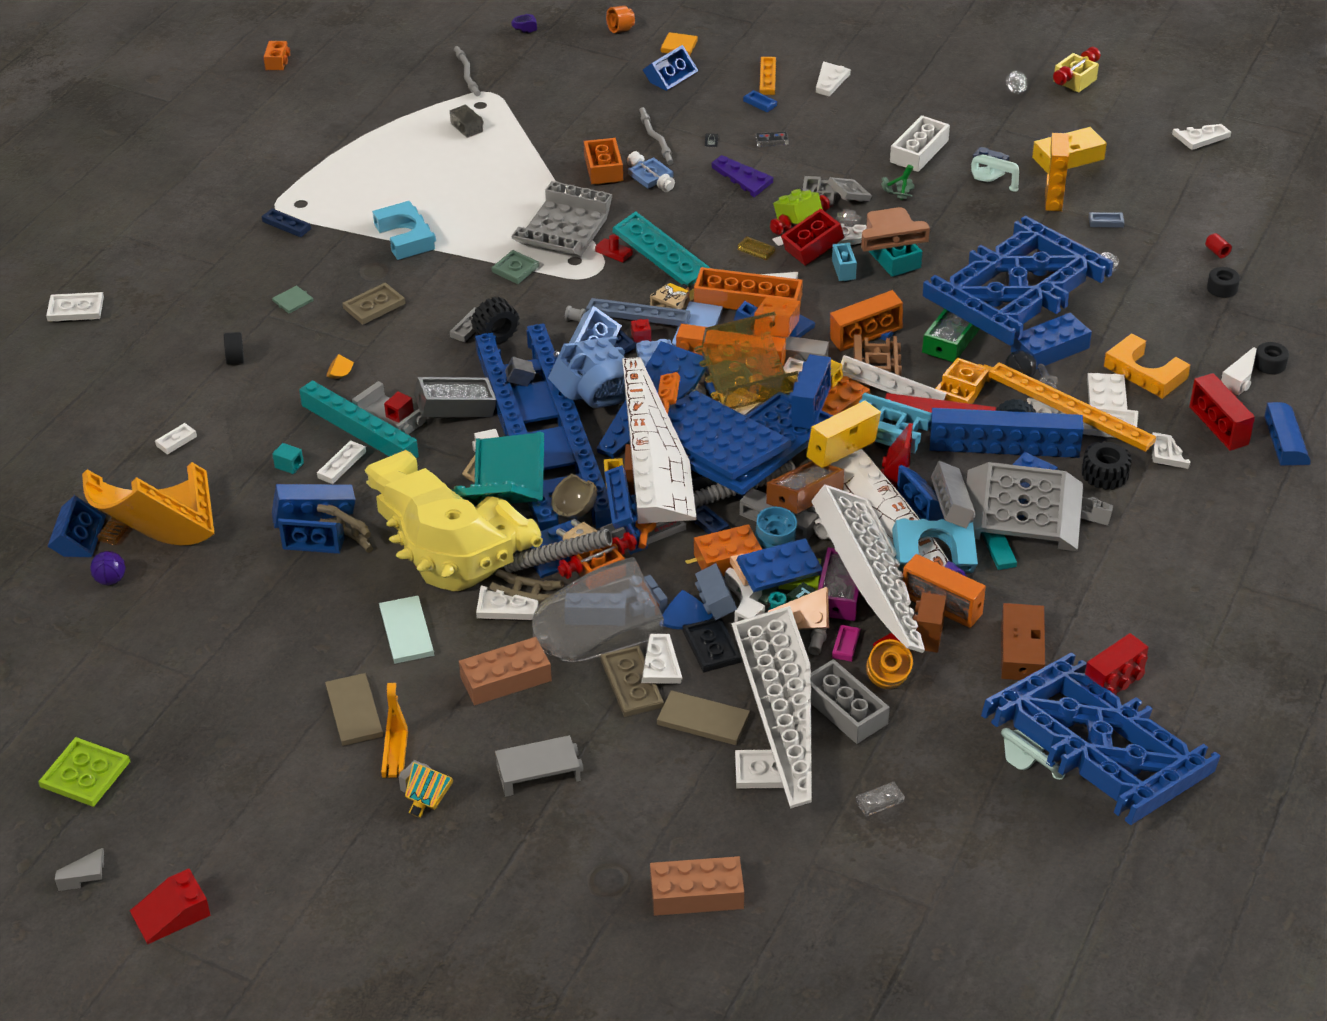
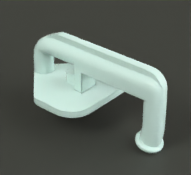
(994, 170)
(1023, 752)

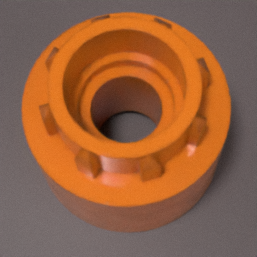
(620, 19)

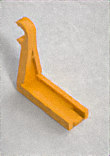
(395, 736)

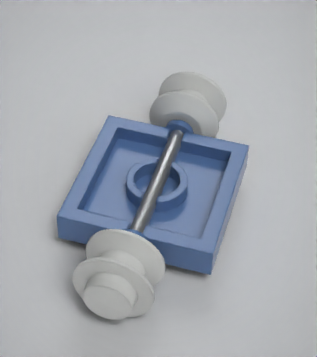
(650, 172)

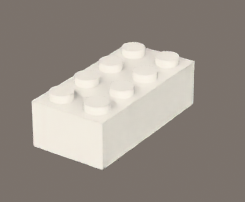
(919, 143)

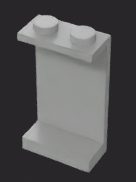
(373, 401)
(537, 761)

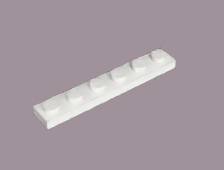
(886, 380)

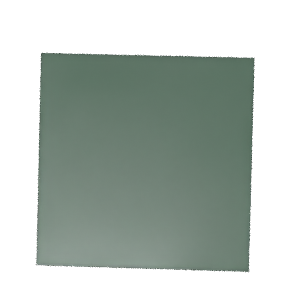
(515, 266)

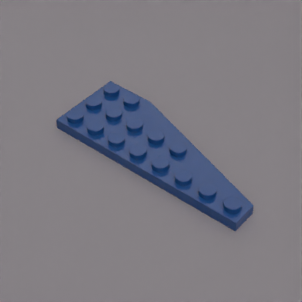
(664, 361)

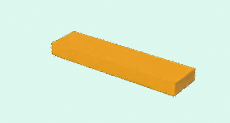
(767, 75)

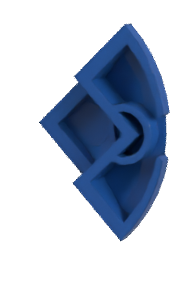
(684, 611)

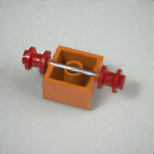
(592, 560)

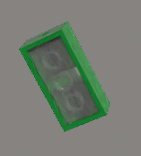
(948, 336)

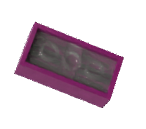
(842, 591)

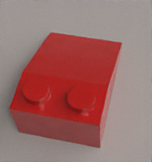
(897, 455)
(170, 907)

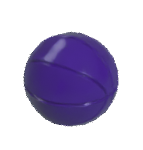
(107, 568)

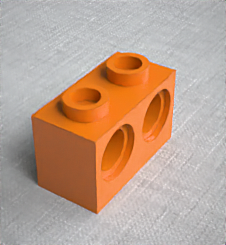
(276, 55)

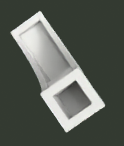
(749, 602)

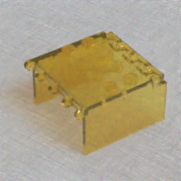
(743, 363)

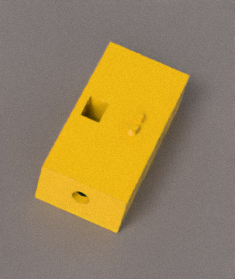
(1084, 148)
(843, 434)

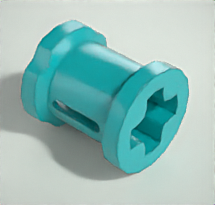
(780, 600)

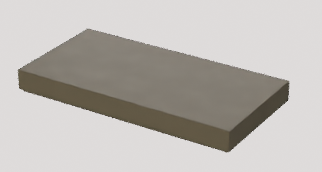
(625, 674)
(354, 709)
(703, 717)

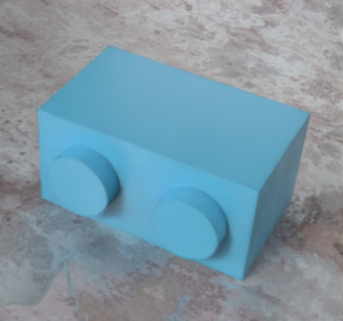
(844, 261)

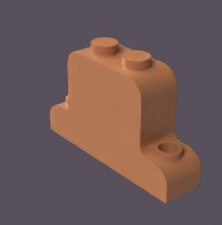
(892, 229)

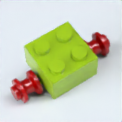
(796, 208)

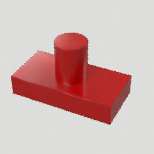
(612, 249)

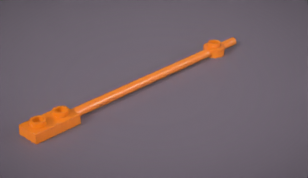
(668, 394)

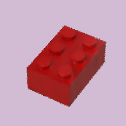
(812, 236)
(1119, 664)

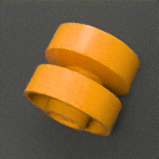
(889, 664)

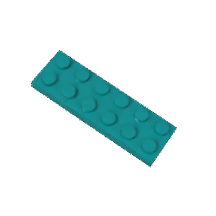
(659, 248)

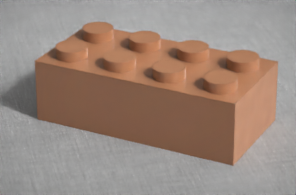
(505, 670)
(697, 886)

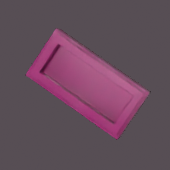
(846, 643)

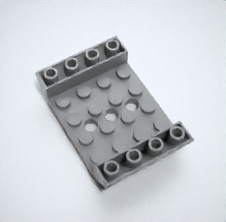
(568, 207)
(1051, 510)

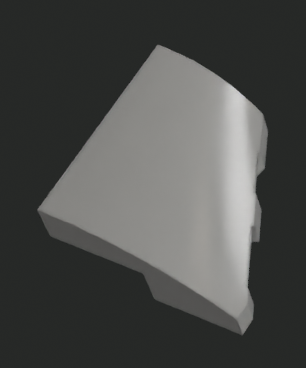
(820, 186)
(1096, 510)
(82, 870)

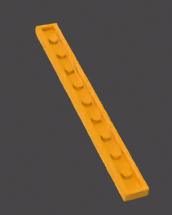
(1071, 405)

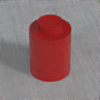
(1218, 245)

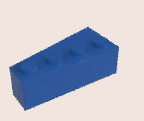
(301, 501)

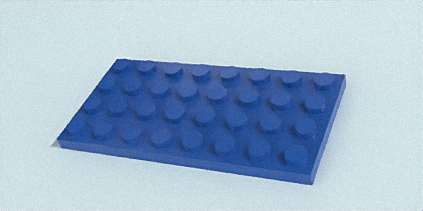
(775, 416)
(722, 435)

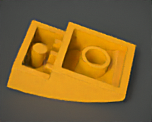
(963, 381)

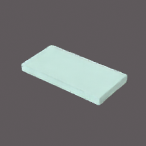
(406, 629)

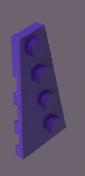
(747, 177)

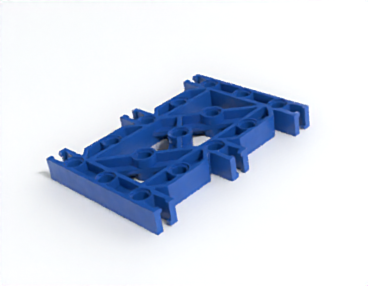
(1058, 254)
(1098, 761)

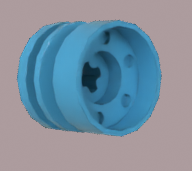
(775, 527)

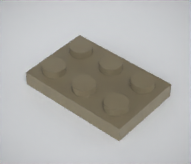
(374, 303)

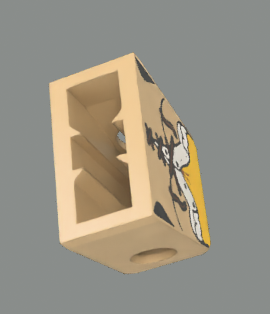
(671, 297)

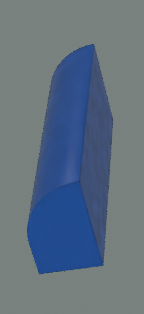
(1286, 434)

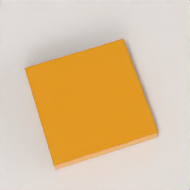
(675, 40)

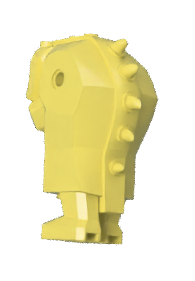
(442, 532)

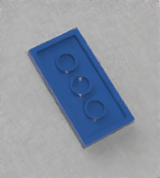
(779, 565)

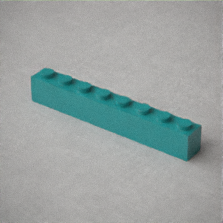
(356, 420)

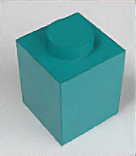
(288, 458)

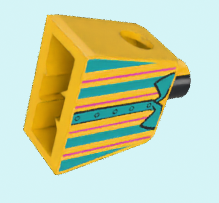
(426, 788)

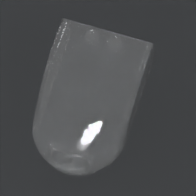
(598, 614)

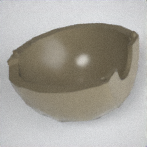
(574, 497)

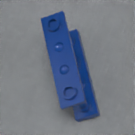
(622, 503)

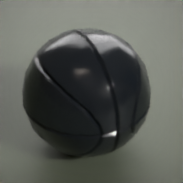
(1022, 362)

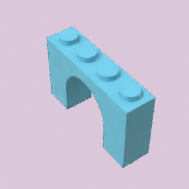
(405, 215)
(959, 539)

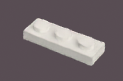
(341, 462)

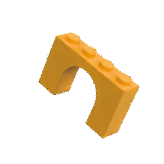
(1058, 171)
(1155, 380)

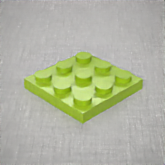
(84, 771)

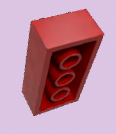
(1221, 411)

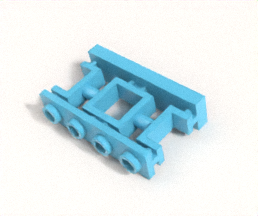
(901, 413)

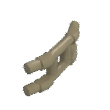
(356, 525)
(518, 581)

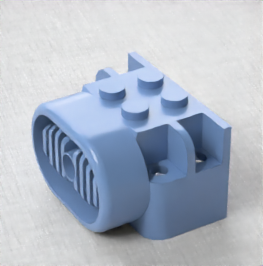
(592, 372)

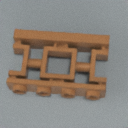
(879, 354)

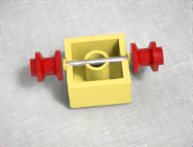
(1078, 71)

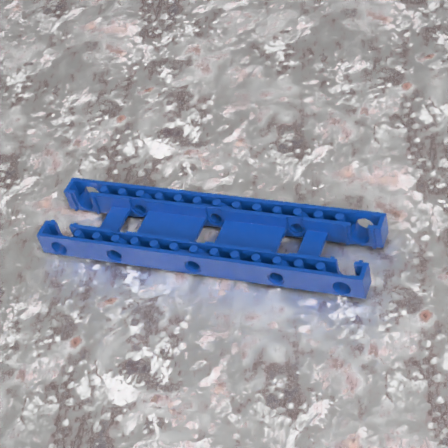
(543, 401)

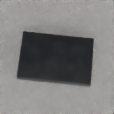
(712, 644)

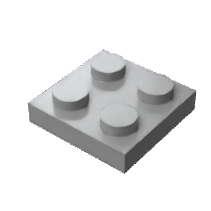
(849, 189)

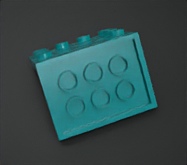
(507, 469)

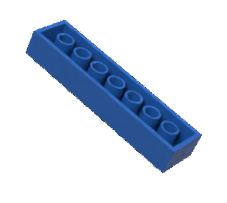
(1006, 432)

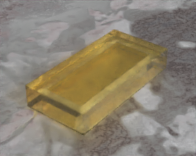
(756, 248)

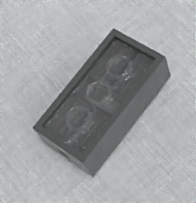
(455, 397)

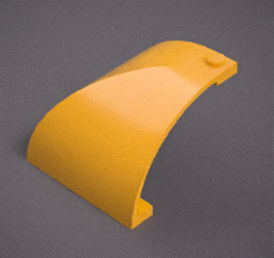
(168, 515)

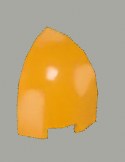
(339, 367)

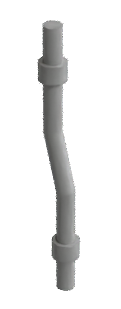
(473, 87)
(666, 152)

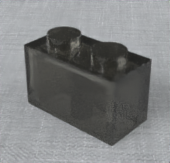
(466, 121)

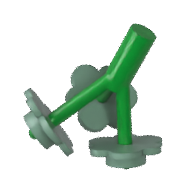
(903, 184)

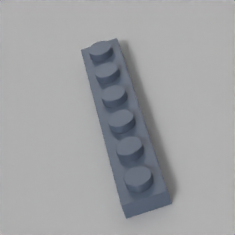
(639, 311)

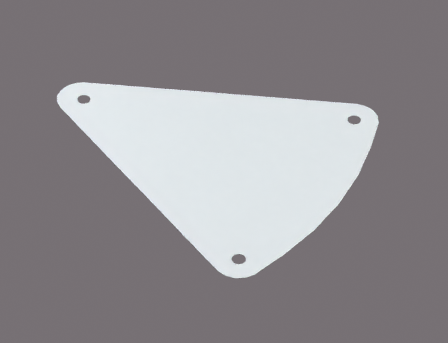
(463, 187)

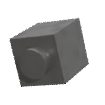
(520, 371)

